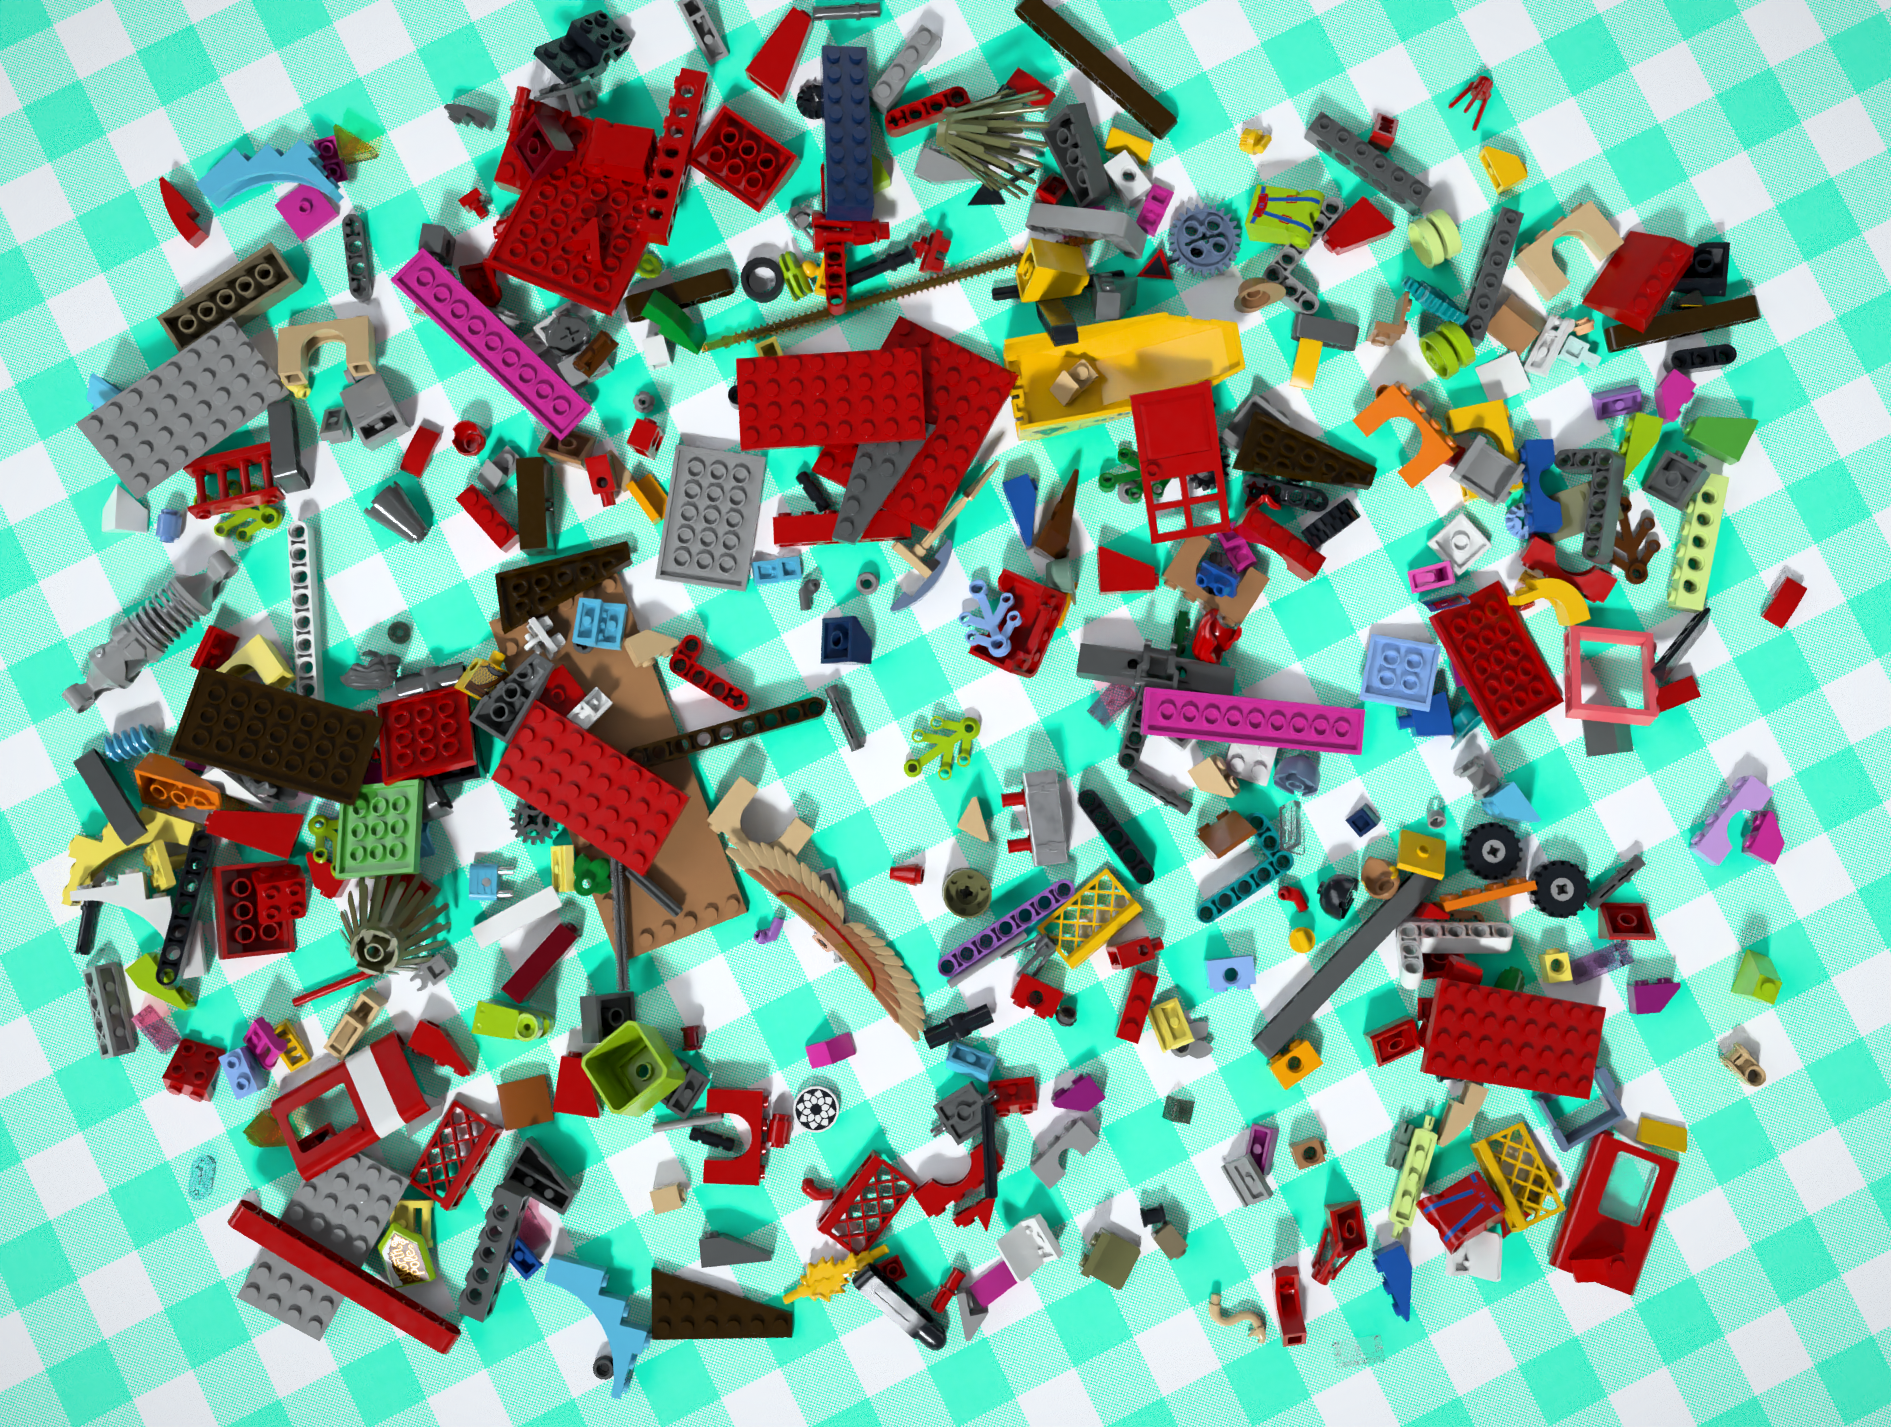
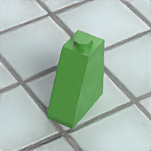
(1720, 436)

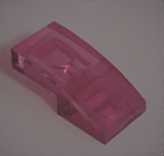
(532, 1231)

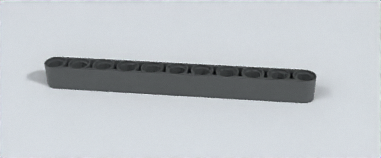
(1342, 964)

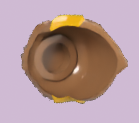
(1380, 878)

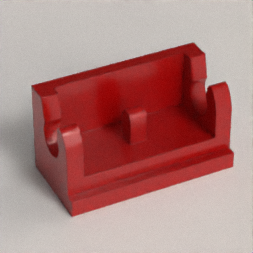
(214, 648)

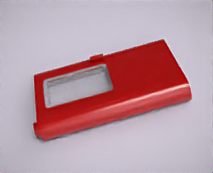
(1615, 1204)

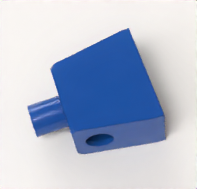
(1428, 724)

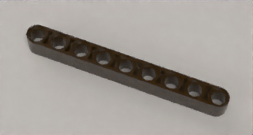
(1096, 67)
(738, 734)

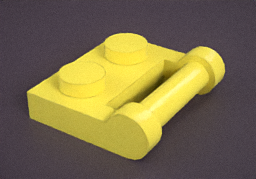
(406, 1215)

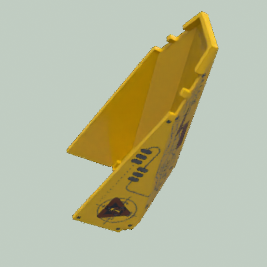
(1129, 359)

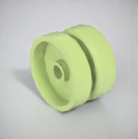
(1434, 238)

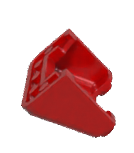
(1040, 614)

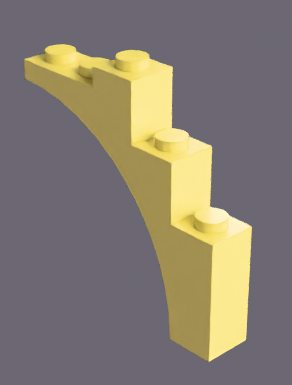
(95, 854)

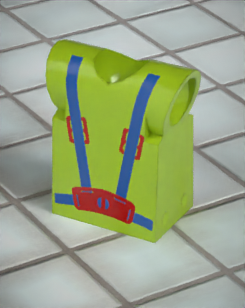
(1283, 215)
(511, 1021)

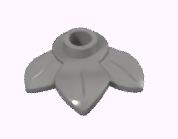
(507, 316)
(1197, 1048)

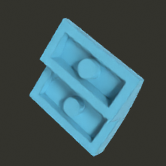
(600, 624)

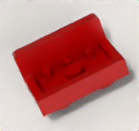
(481, 282)

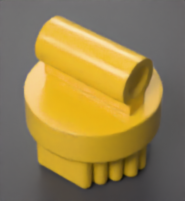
(1254, 141)
(1301, 940)

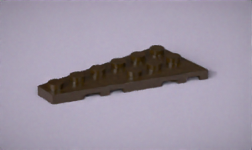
(1286, 452)
(544, 585)
(701, 1311)

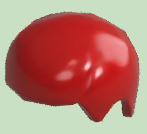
(469, 438)

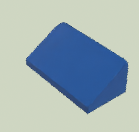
(524, 1259)

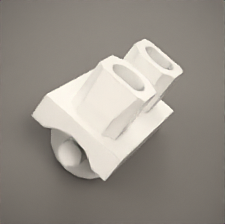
(538, 630)
(590, 708)

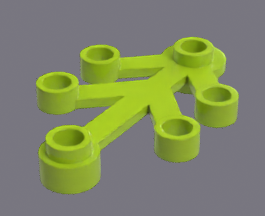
(244, 514)
(945, 745)
(320, 834)

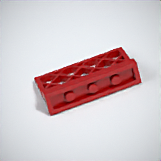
(468, 1169)
(848, 1196)

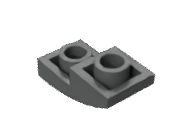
(466, 115)

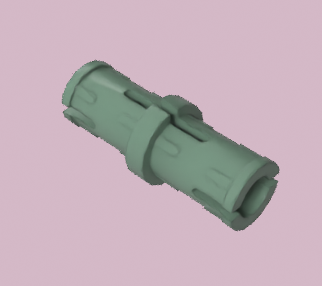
(1399, 1145)

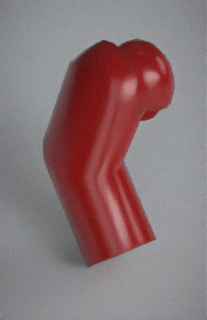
(1294, 895)
(814, 1192)

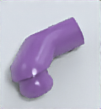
(769, 934)

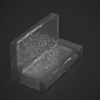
(1292, 828)

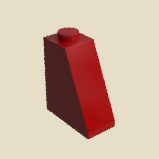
(1357, 228)
(1124, 574)
(574, 1089)

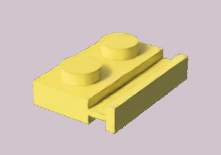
(562, 868)
(1170, 1025)

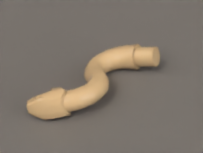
(1215, 1314)

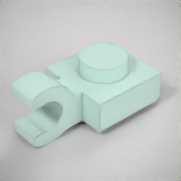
(1575, 351)

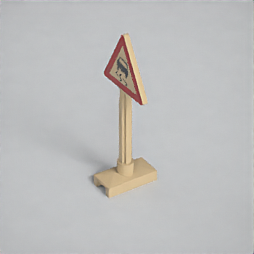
(914, 555)

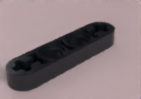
(1286, 489)

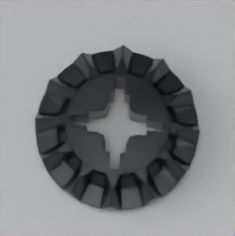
(805, 107)

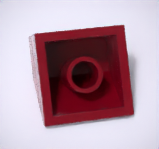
(543, 146)

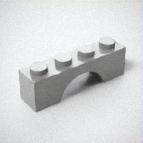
(913, 56)

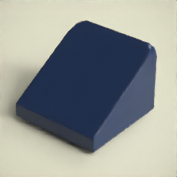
(1363, 820)

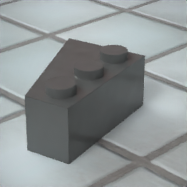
(539, 1172)

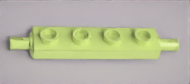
(1412, 1177)

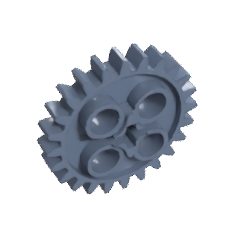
(1198, 221)

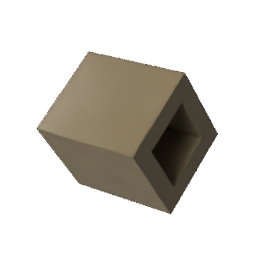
(1170, 1241)

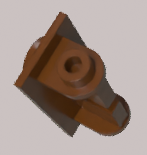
(595, 353)

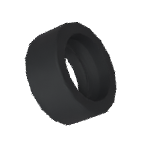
(754, 264)

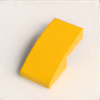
(1306, 363)

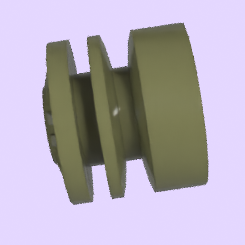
(974, 903)

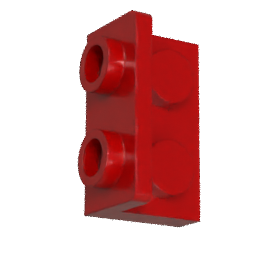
(1016, 1096)

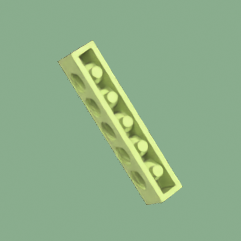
(1707, 534)

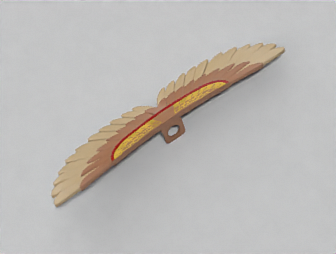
(822, 911)

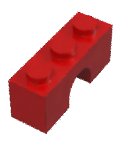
(488, 518)
(1137, 1006)

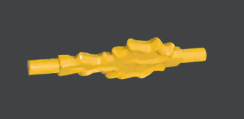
(827, 1277)

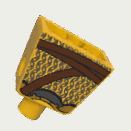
(483, 676)

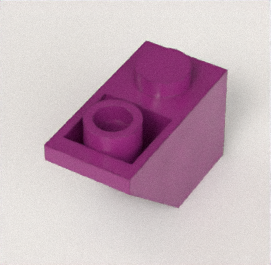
(1651, 997)
(1080, 1096)

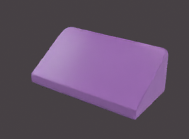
(1617, 402)

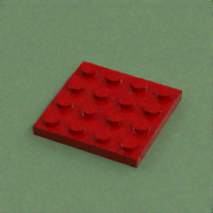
(426, 735)

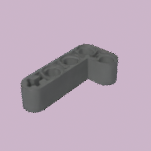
(286, 447)

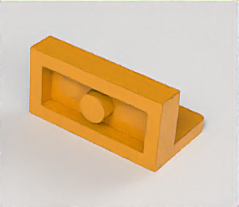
(649, 497)

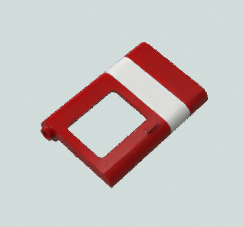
(380, 1091)

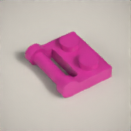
(259, 1038)

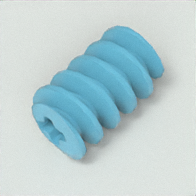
(131, 743)

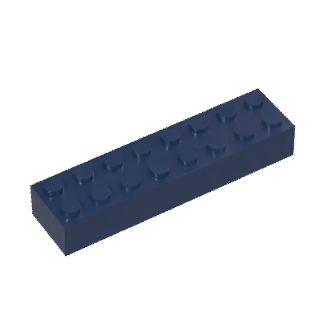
(846, 133)

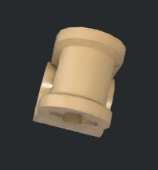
(1740, 1063)

